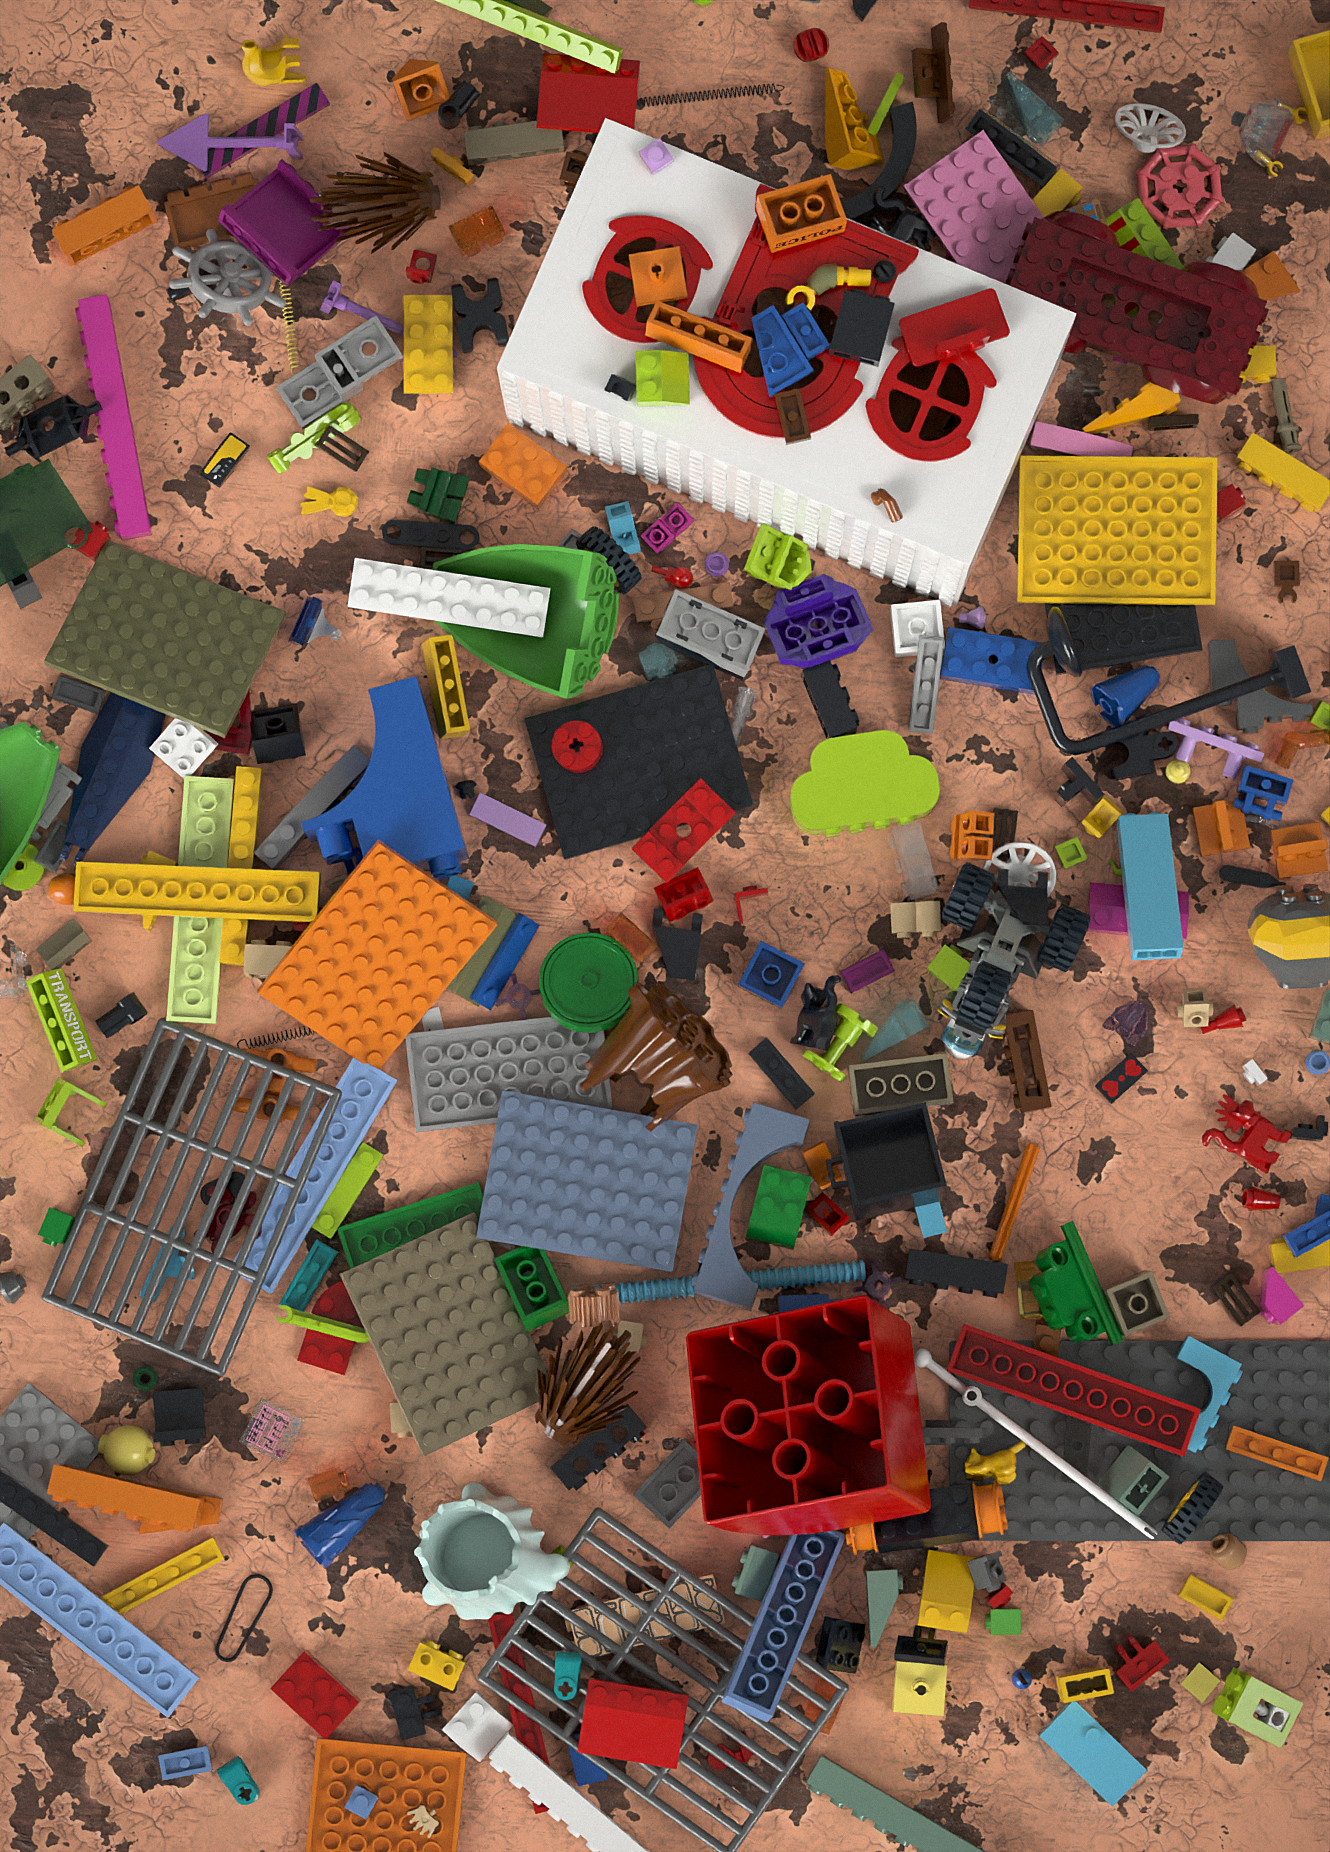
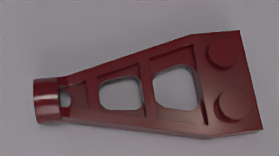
(237, 739)

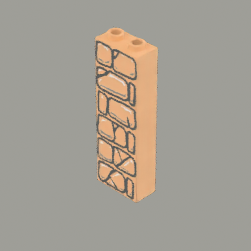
(633, 1615)

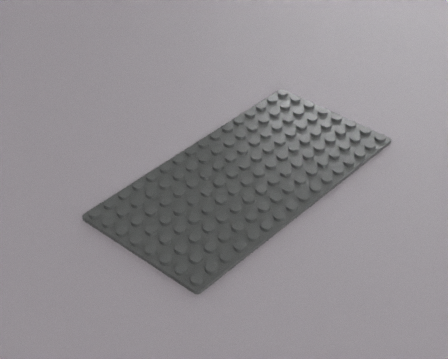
(1277, 1396)

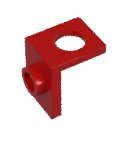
(418, 275)
(748, 892)

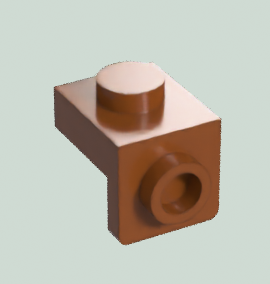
(1046, 1339)

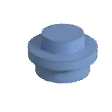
(1317, 1062)

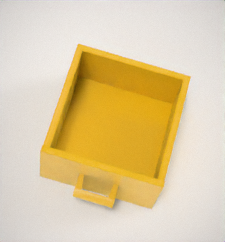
(1311, 69)

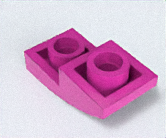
(667, 528)

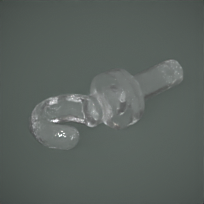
(1262, 822)

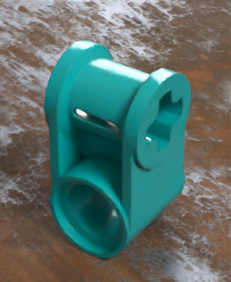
(567, 1669)
(235, 1777)

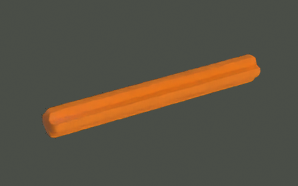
(1014, 1202)

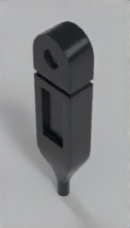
(1248, 877)

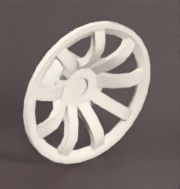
(1147, 135)
(1020, 868)

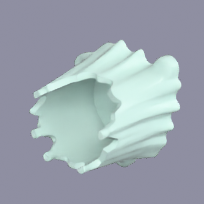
(485, 1555)

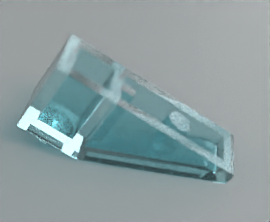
(1036, 116)
(900, 1025)

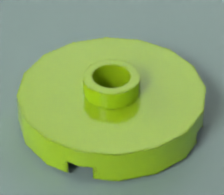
(30, 874)

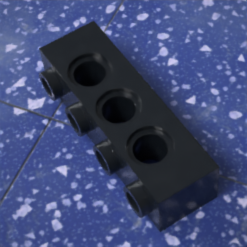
(565, 1468)

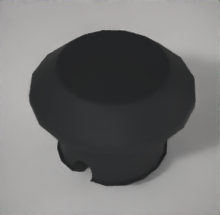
(884, 271)
(466, 787)

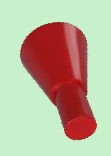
(1228, 1019)

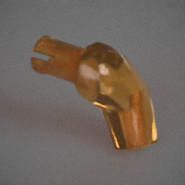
(1299, 740)

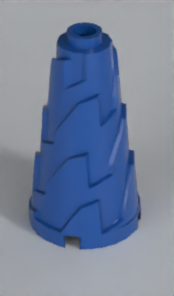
(335, 1527)

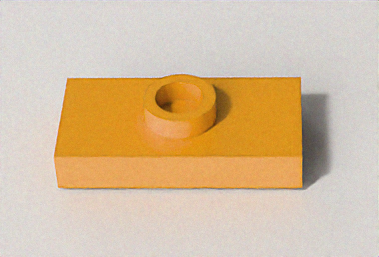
(453, 166)

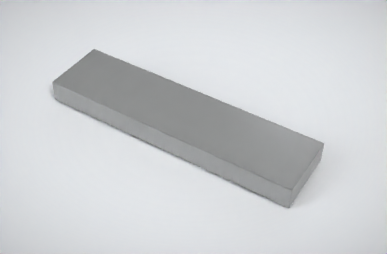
(926, 684)

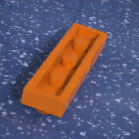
(1276, 1453)

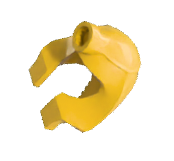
(263, 65)

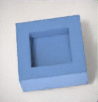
(361, 1801)

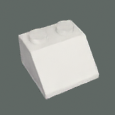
(477, 1726)

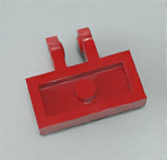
(1142, 1665)

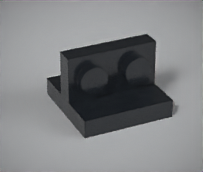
(1078, 782)

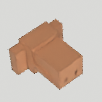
(873, 1228)

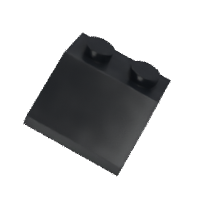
(277, 734)

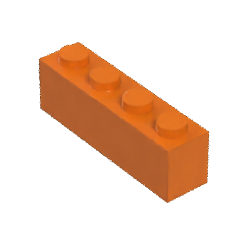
(698, 336)

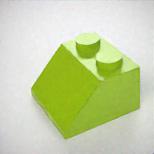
(662, 378)

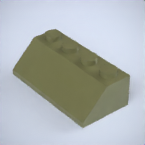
(472, 972)

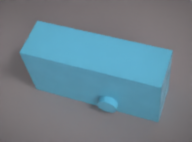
(1092, 1752)

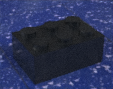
(830, 700)

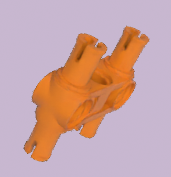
(277, 1082)

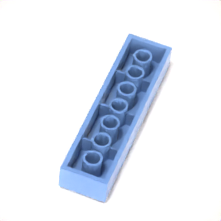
(782, 1623)

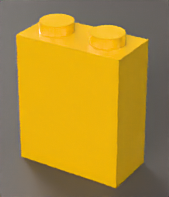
(1084, 1684)

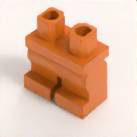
(966, 838)

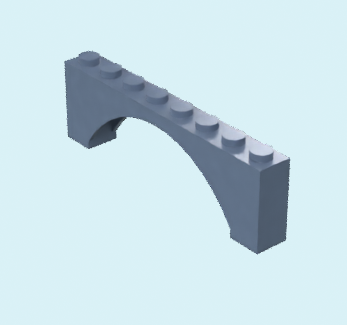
(764, 1135)

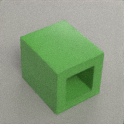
(1003, 1621)

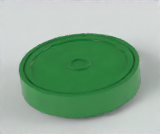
(587, 982)

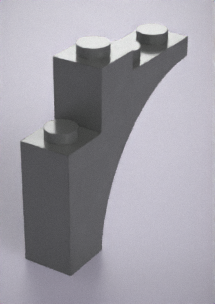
(1254, 707)

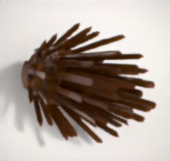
(379, 202)
(570, 1407)

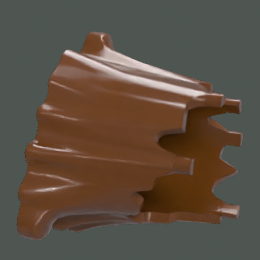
(664, 1050)

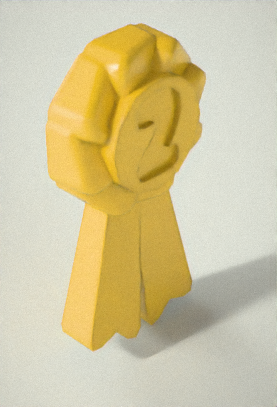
(341, 501)

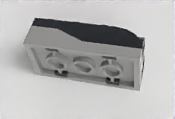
(709, 634)

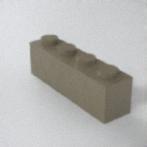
(510, 142)

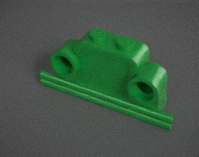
(1072, 1292)

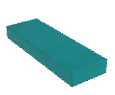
(309, 1276)

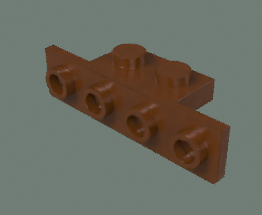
(933, 72)

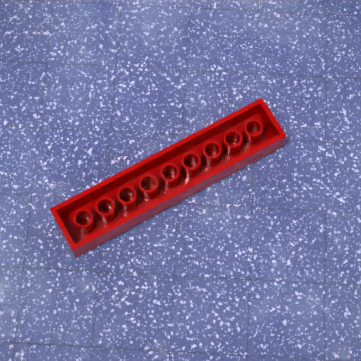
(1074, 1390)

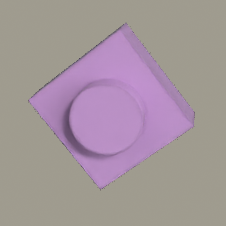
(656, 156)

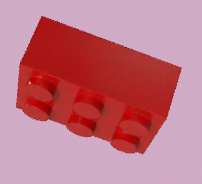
(315, 1694)

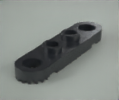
(430, 534)

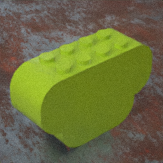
(863, 784)

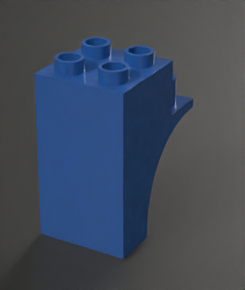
(401, 794)

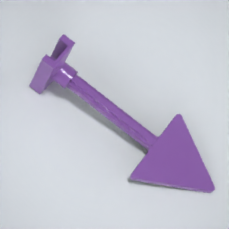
(193, 142)
(342, 302)

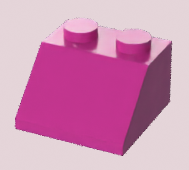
(1277, 1298)

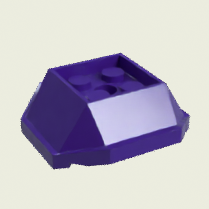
(817, 622)

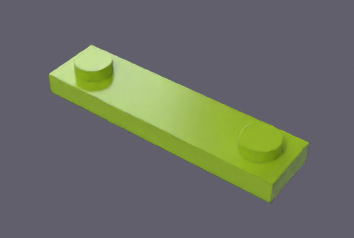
(347, 1190)

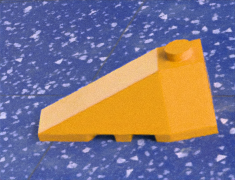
(846, 132)

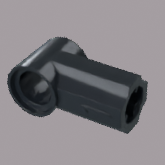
(458, 103)
(126, 1012)

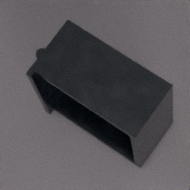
(889, 1161)

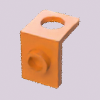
(816, 1160)

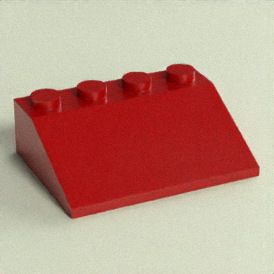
(582, 95)
(633, 1723)

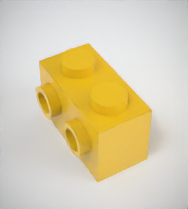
(437, 1665)

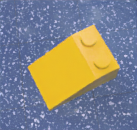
(946, 1592)

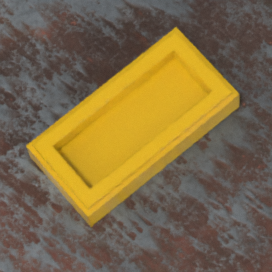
(1206, 1597)

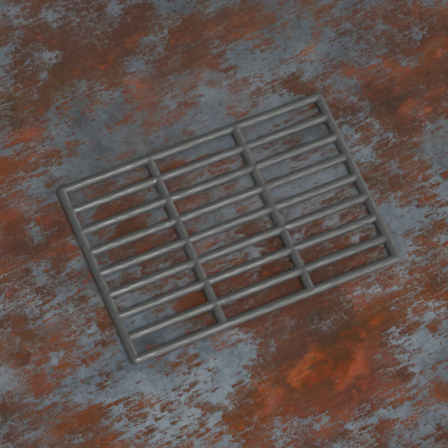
(172, 1241)
(622, 1653)

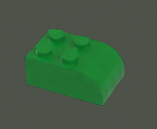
(778, 1207)
(533, 1286)

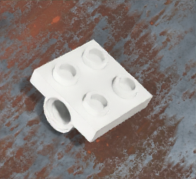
(183, 747)

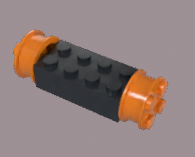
(949, 1521)

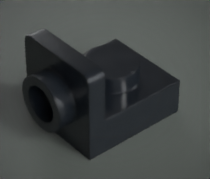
(1305, 1131)

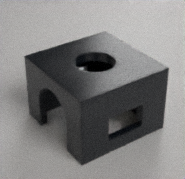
(620, 387)

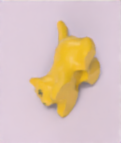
(998, 1465)

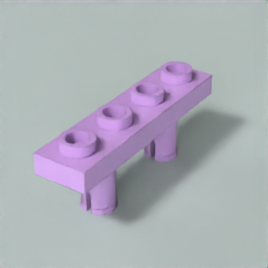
(1236, 751)

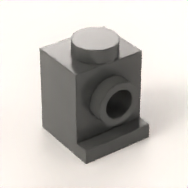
(987, 1571)

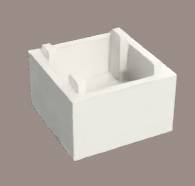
(912, 620)

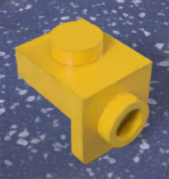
(1101, 817)

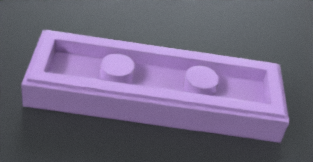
(507, 820)

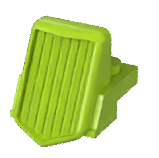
(778, 558)

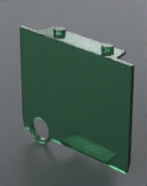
(35, 518)

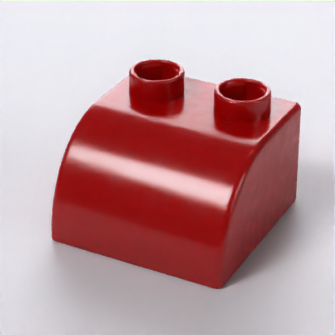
(808, 1420)

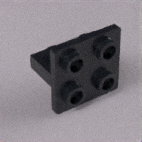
(840, 1645)

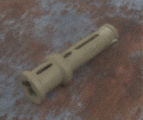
(1286, 427)

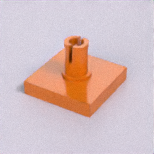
(658, 276)

